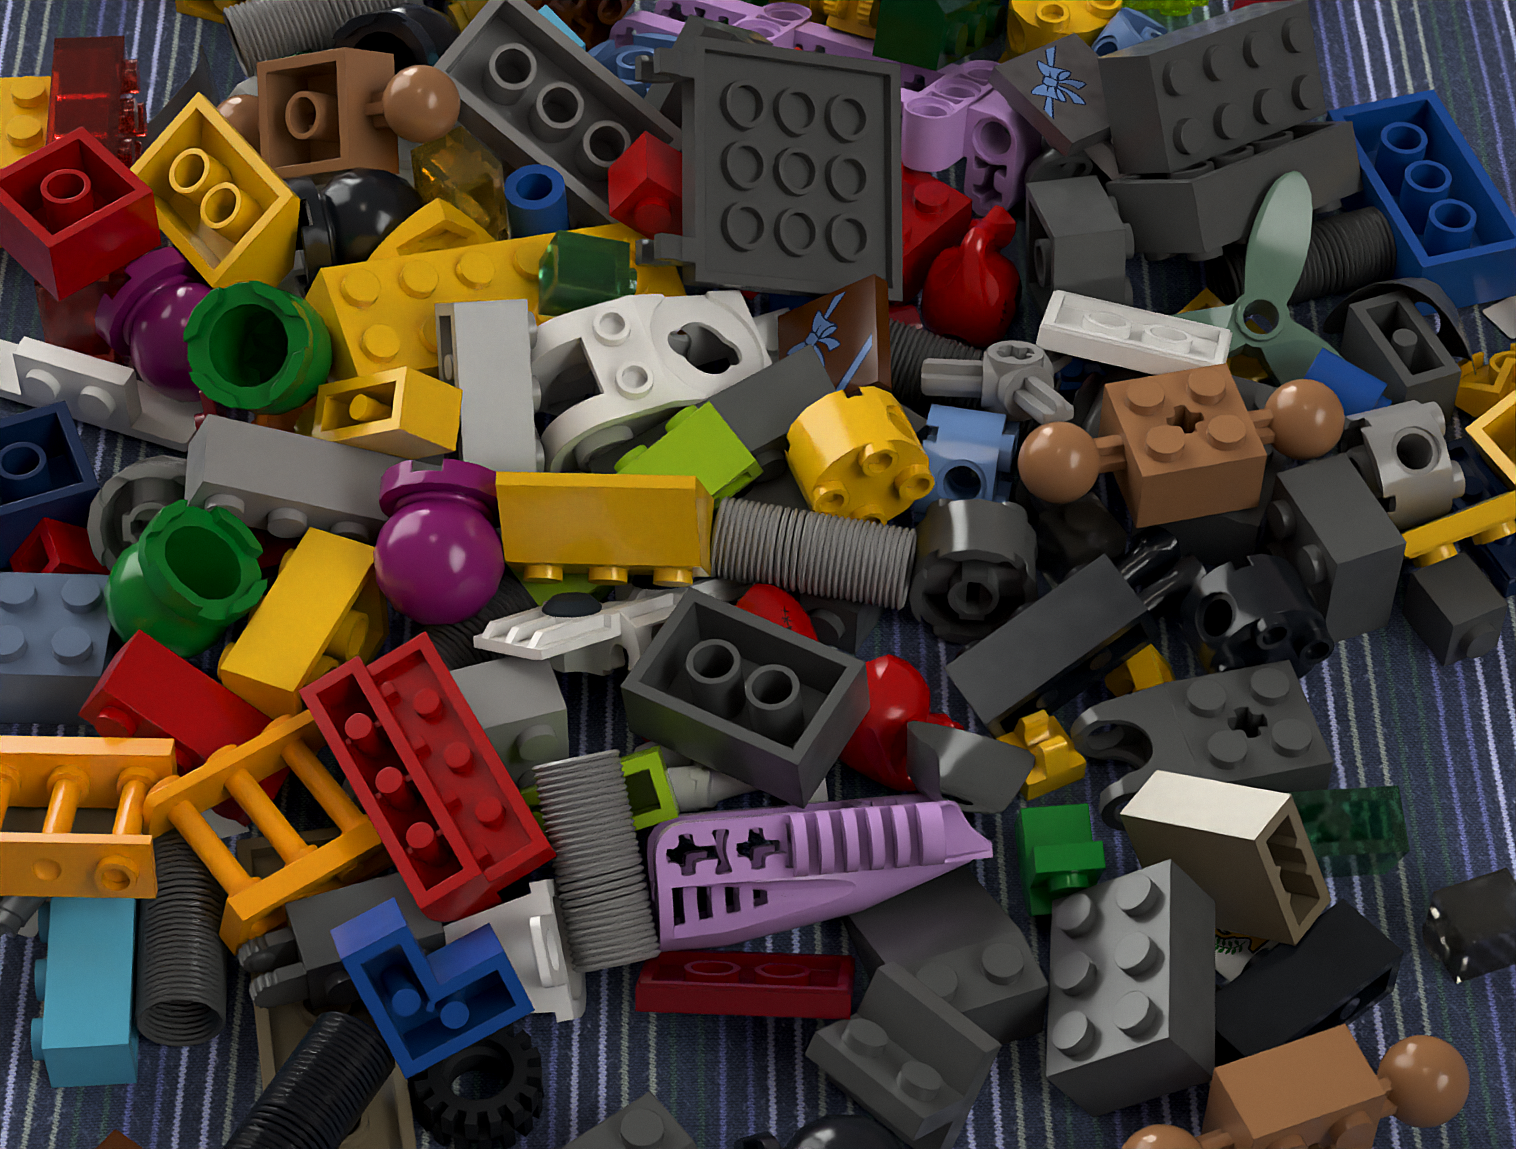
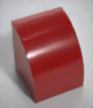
(57, 549)

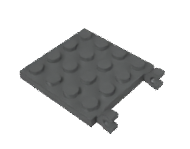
(782, 168)

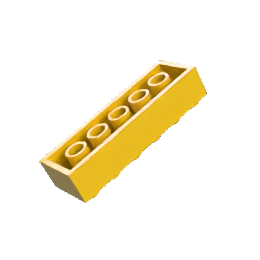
(385, 308)

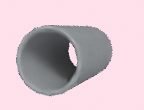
(284, 27)
(824, 551)
(596, 841)

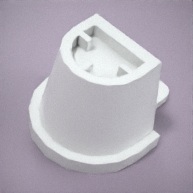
(537, 948)

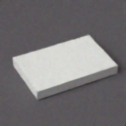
(1129, 336)

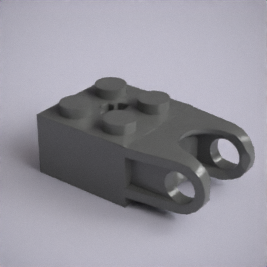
(1219, 726)

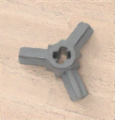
(1010, 380)

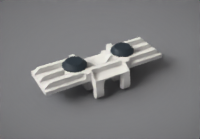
(591, 635)

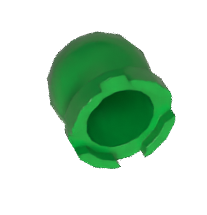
(257, 348)
(185, 579)

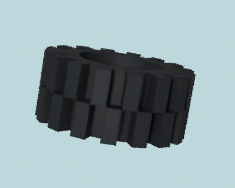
(490, 1117)

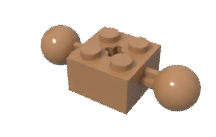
(341, 111)
(1181, 444)
(1322, 1095)

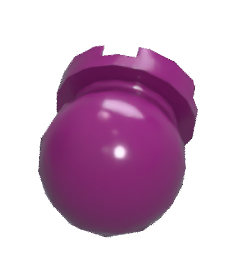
(151, 318)
(442, 543)

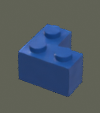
(432, 1001)

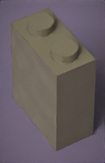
(1237, 846)

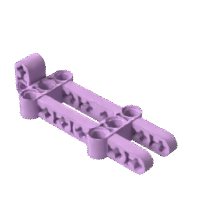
(940, 123)

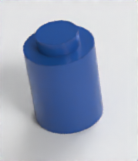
(536, 201)
(1351, 384)

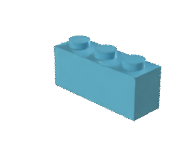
(87, 991)

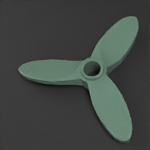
(1269, 276)

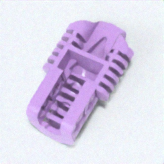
(819, 868)

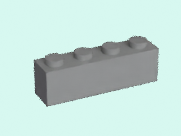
(488, 356)
(288, 480)

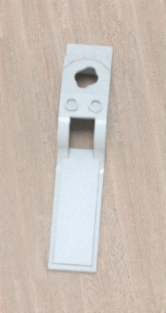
(638, 367)

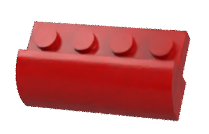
(428, 779)

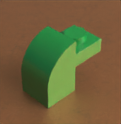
(1056, 854)

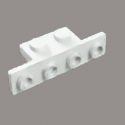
(94, 392)

